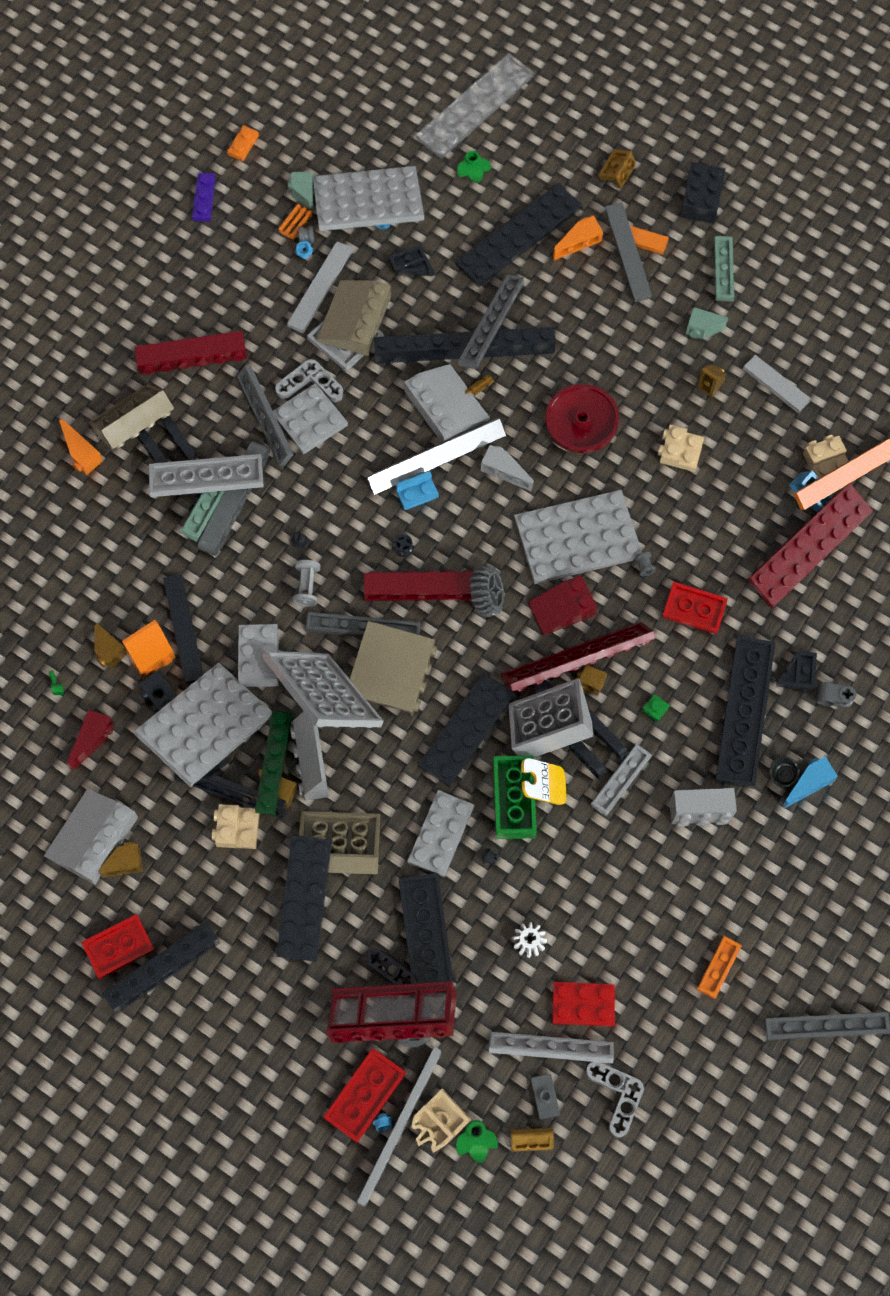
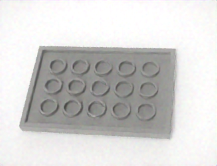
(368, 198)
(577, 536)
(322, 689)
(204, 724)

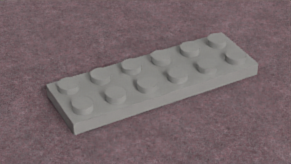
(205, 475)

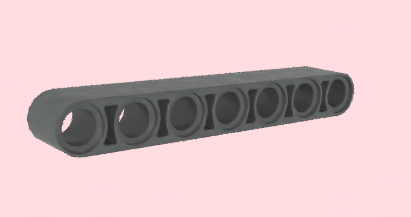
(228, 509)

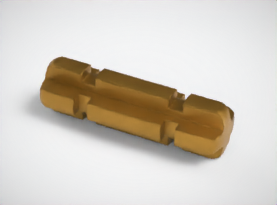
(480, 385)

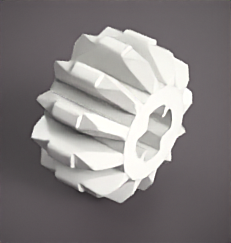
(536, 943)

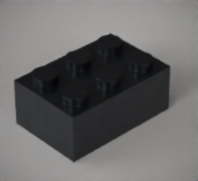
(702, 192)

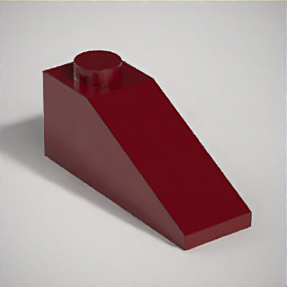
(91, 736)

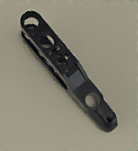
(183, 446)
(599, 729)

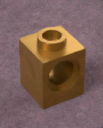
(591, 679)

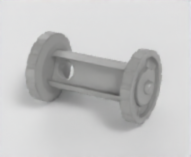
(307, 570)

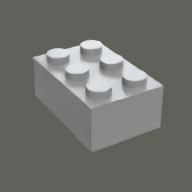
(252, 643)
(702, 806)

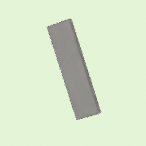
(776, 384)
(621, 780)

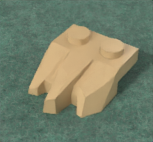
(439, 1121)

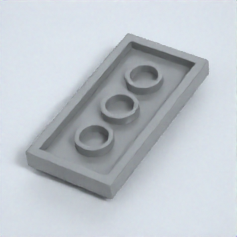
(441, 833)

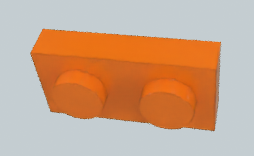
(243, 143)

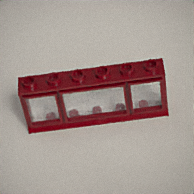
(392, 1012)

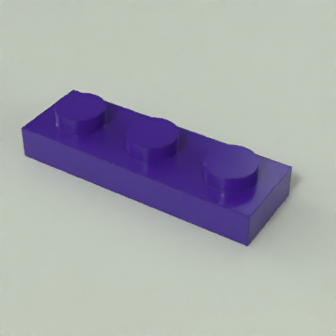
(204, 197)

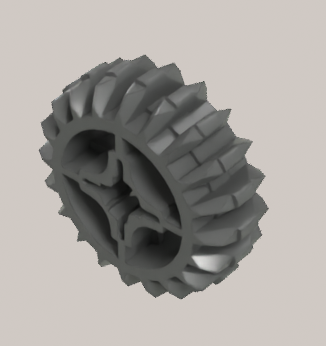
(487, 591)

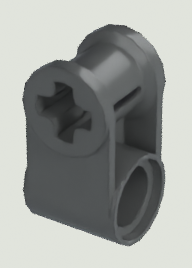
(833, 695)

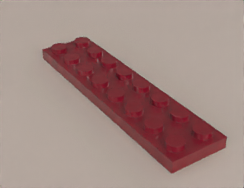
(809, 545)
(576, 656)

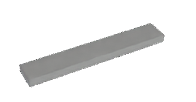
(319, 287)
(551, 1047)

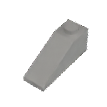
(503, 466)

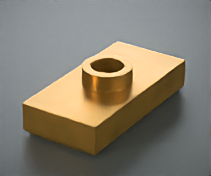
(532, 1139)

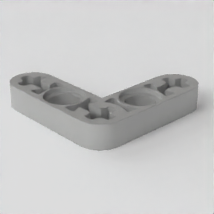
(312, 376)
(623, 1089)

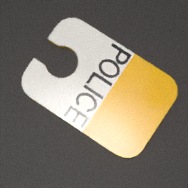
(548, 782)

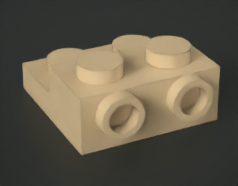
(680, 448)
(825, 455)
(235, 827)

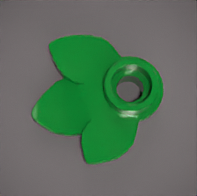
(475, 168)
(476, 1144)

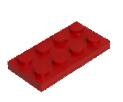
(365, 1095)

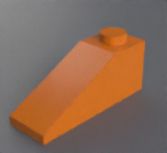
(582, 235)
(82, 452)

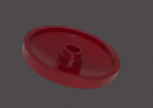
(582, 418)

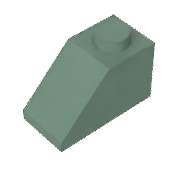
(302, 188)
(704, 324)

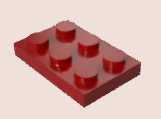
(695, 607)
(118, 946)
(583, 1004)

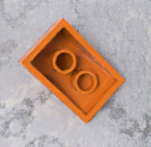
(148, 649)

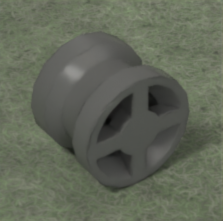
(306, 234)

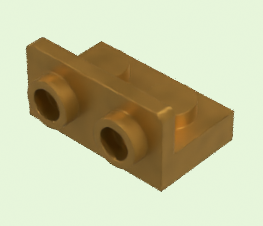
(618, 167)

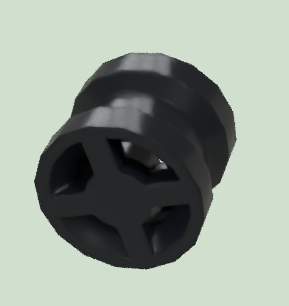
(401, 541)

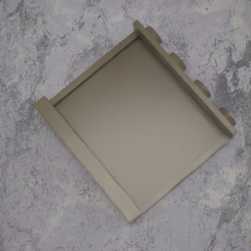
(393, 666)

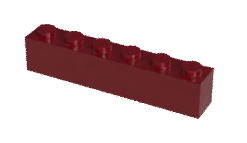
(190, 352)
(417, 586)

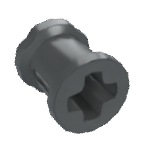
(645, 564)

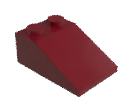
(563, 605)

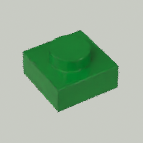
(656, 708)

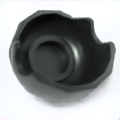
(784, 772)

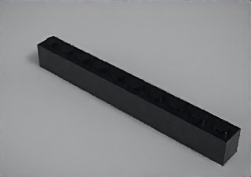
(452, 345)

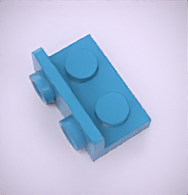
(416, 490)

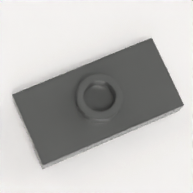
(545, 1097)

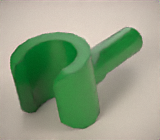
(56, 688)

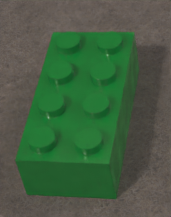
(513, 810)

